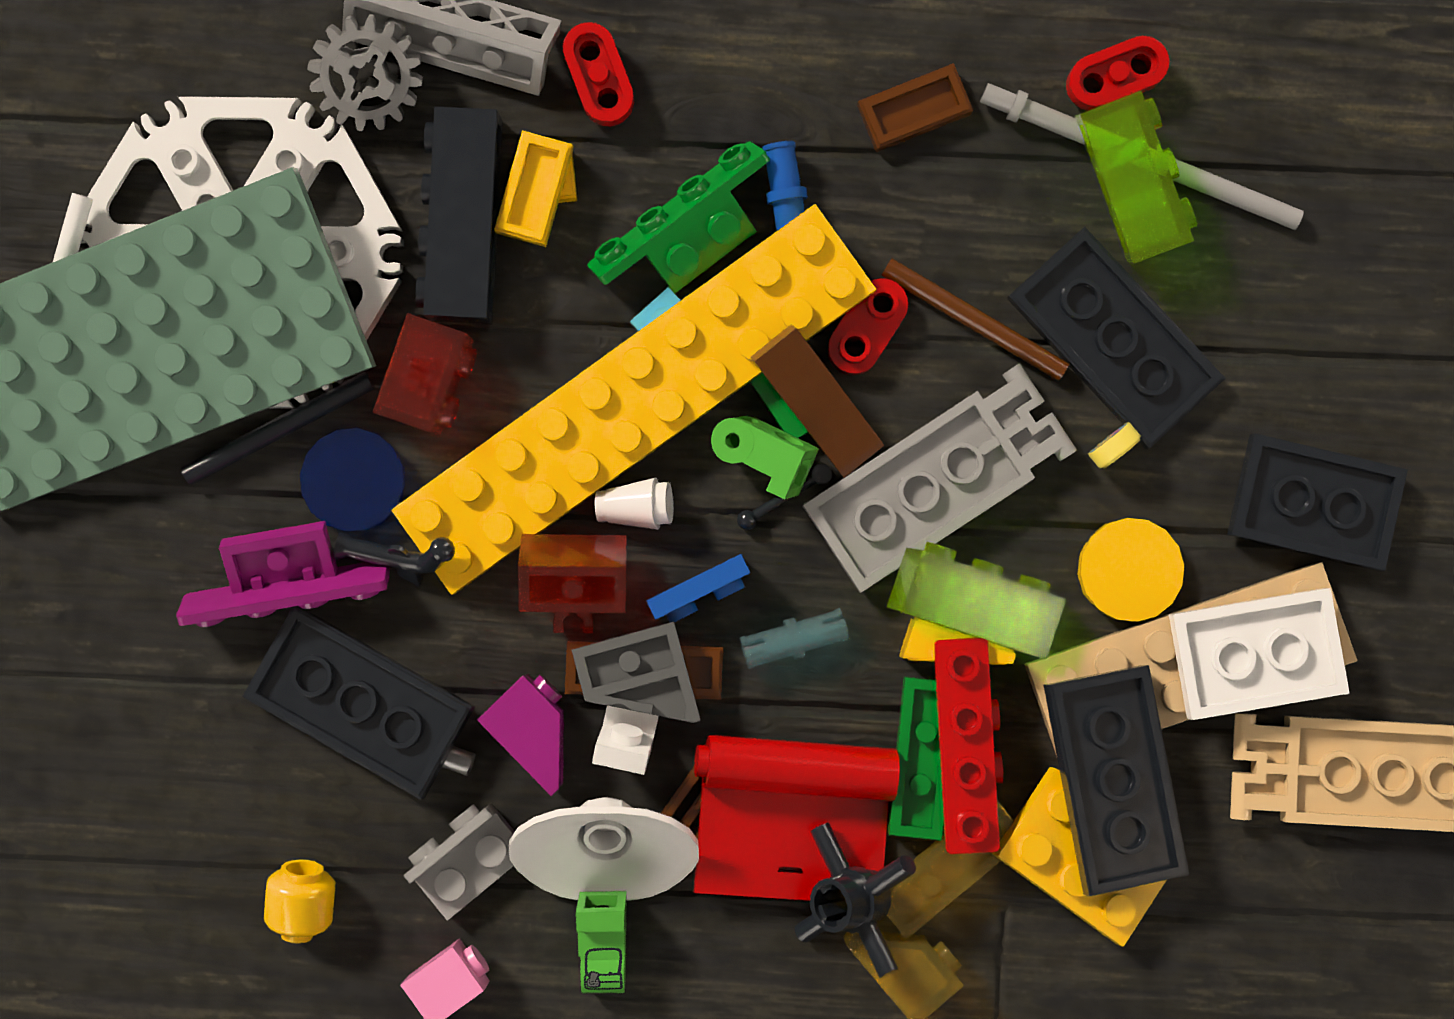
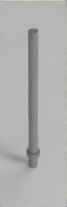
(1020, 107)

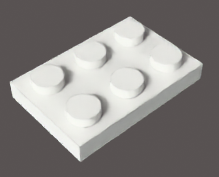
(1259, 653)

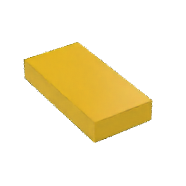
(534, 188)

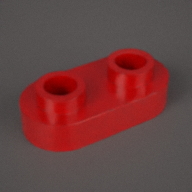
(1114, 71)
(600, 75)
(869, 327)

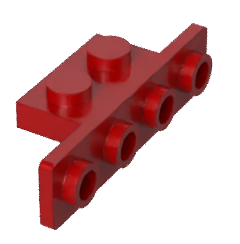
(967, 745)

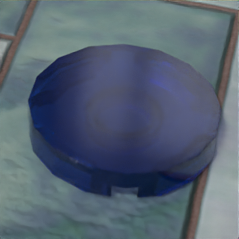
(352, 479)

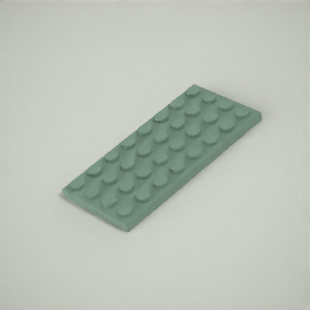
(169, 335)

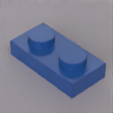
(720, 580)

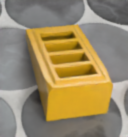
(921, 637)

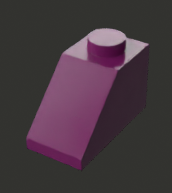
(531, 728)

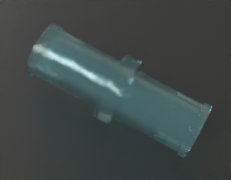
(794, 638)

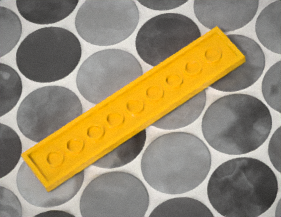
(633, 398)

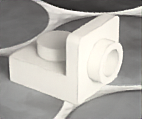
(625, 740)

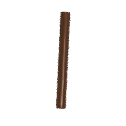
(975, 319)

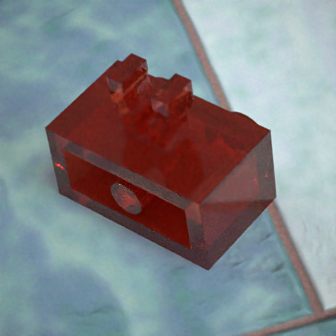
(425, 375)
(572, 576)

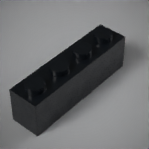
(462, 215)

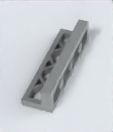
(467, 46)

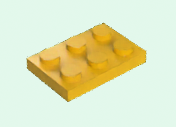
(1044, 853)

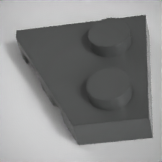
(639, 674)

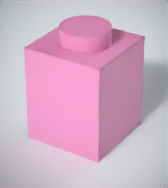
(447, 981)

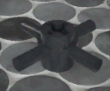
(853, 899)

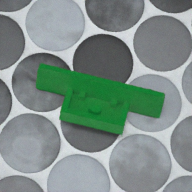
(690, 228)

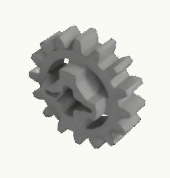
(343, 62)

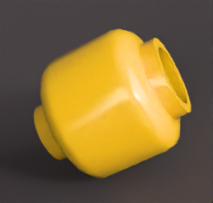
(299, 900)

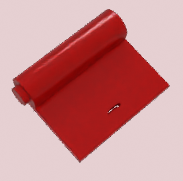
(768, 798)

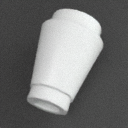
(636, 504)

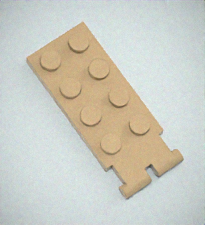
(1346, 772)

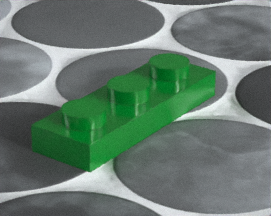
(919, 801)

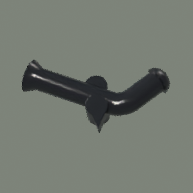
(408, 562)

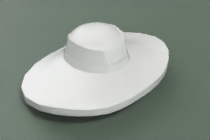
(604, 849)

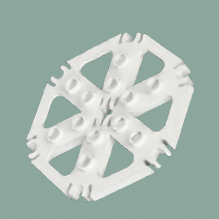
(197, 177)

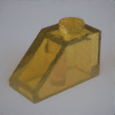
(924, 973)

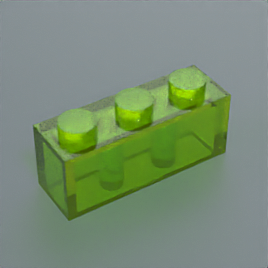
(1137, 176)
(977, 600)

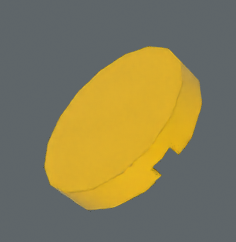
(1131, 569)

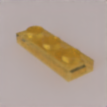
(939, 881)

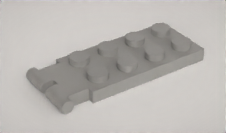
(937, 479)

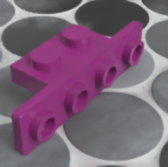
(280, 572)

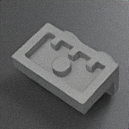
(464, 862)

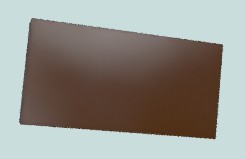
(915, 107)

